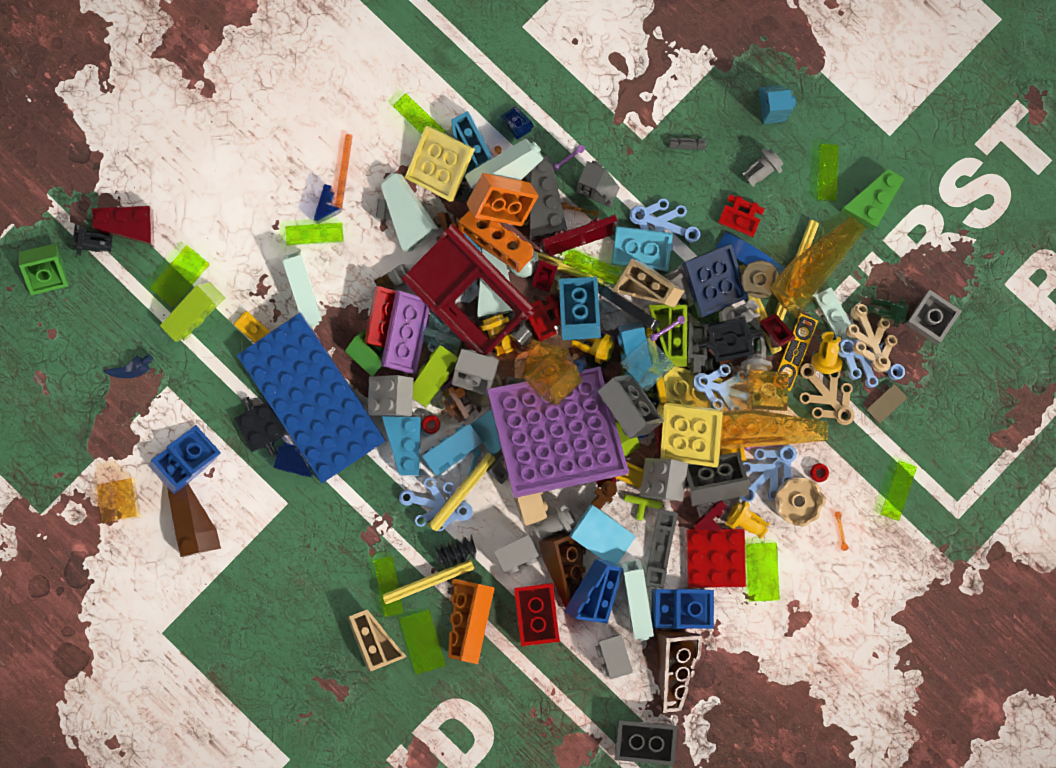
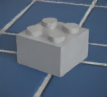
(933, 317)
(475, 371)
(390, 396)
(664, 479)
(516, 554)
(614, 657)

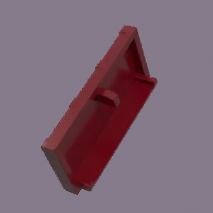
(579, 236)

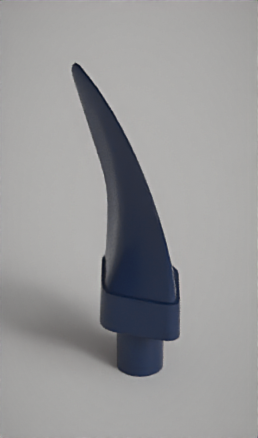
(580, 362)
(133, 369)

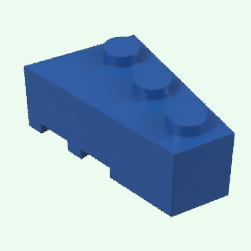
(596, 592)

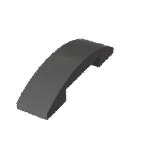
(660, 548)

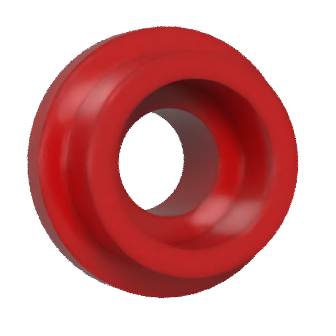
(426, 429)
(825, 472)

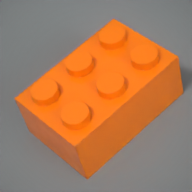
(502, 199)

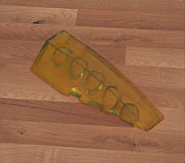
(815, 266)
(765, 428)

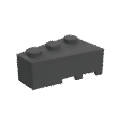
(597, 184)

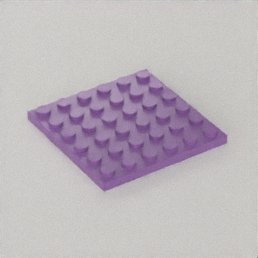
(558, 444)

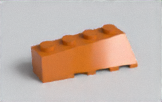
(468, 619)

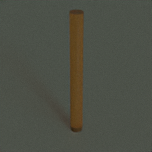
(343, 171)

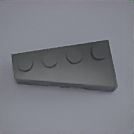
(547, 213)

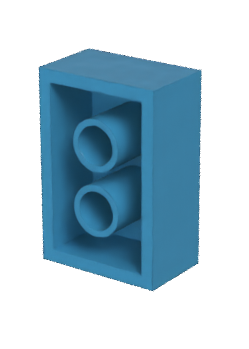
(579, 308)

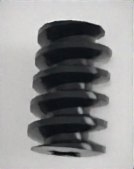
(456, 551)

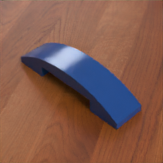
(747, 253)

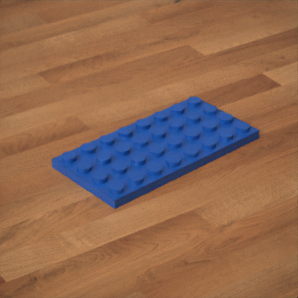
(311, 397)

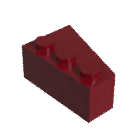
(131, 223)

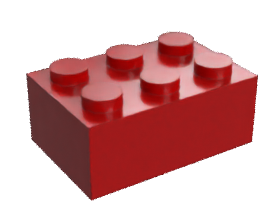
(536, 614)

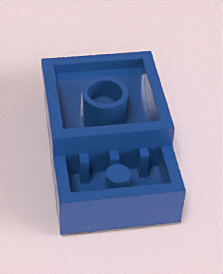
(184, 459)
(682, 609)

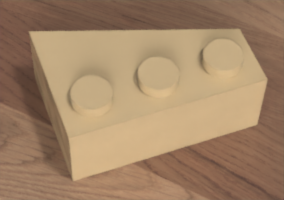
(647, 284)
(530, 507)
(373, 642)

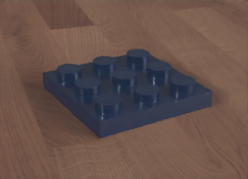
(714, 280)

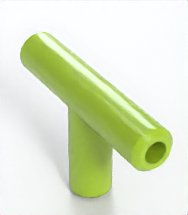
(642, 503)

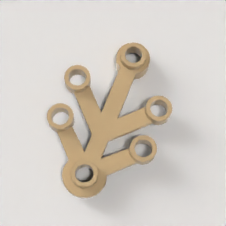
(872, 340)
(828, 397)

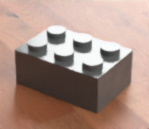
(630, 406)
(718, 483)
(645, 742)

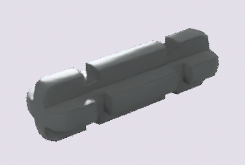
(687, 143)

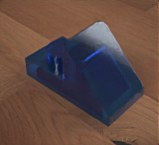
(517, 122)
(324, 210)

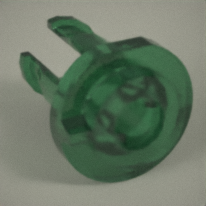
(897, 313)

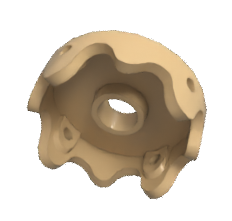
(809, 509)

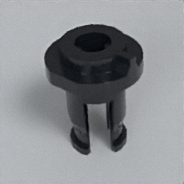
(90, 241)

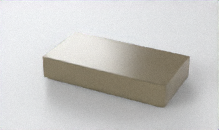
(886, 403)

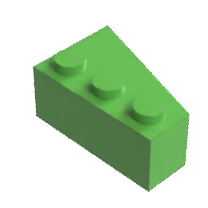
(874, 200)

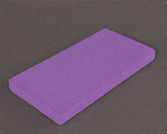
(405, 333)

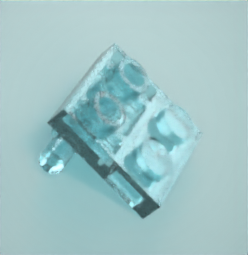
(438, 334)
(647, 363)

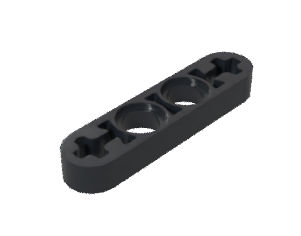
(629, 307)

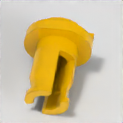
(494, 326)
(601, 349)
(827, 359)
(746, 519)

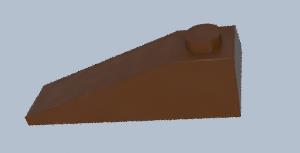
(191, 523)
(564, 563)
(676, 663)

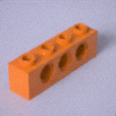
(499, 248)

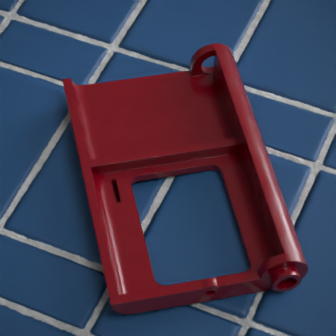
(448, 272)

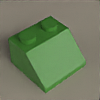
(43, 269)
(366, 355)

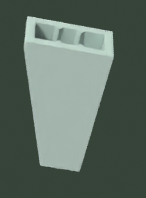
(511, 163)
(407, 213)
(302, 287)
(489, 302)
(637, 599)

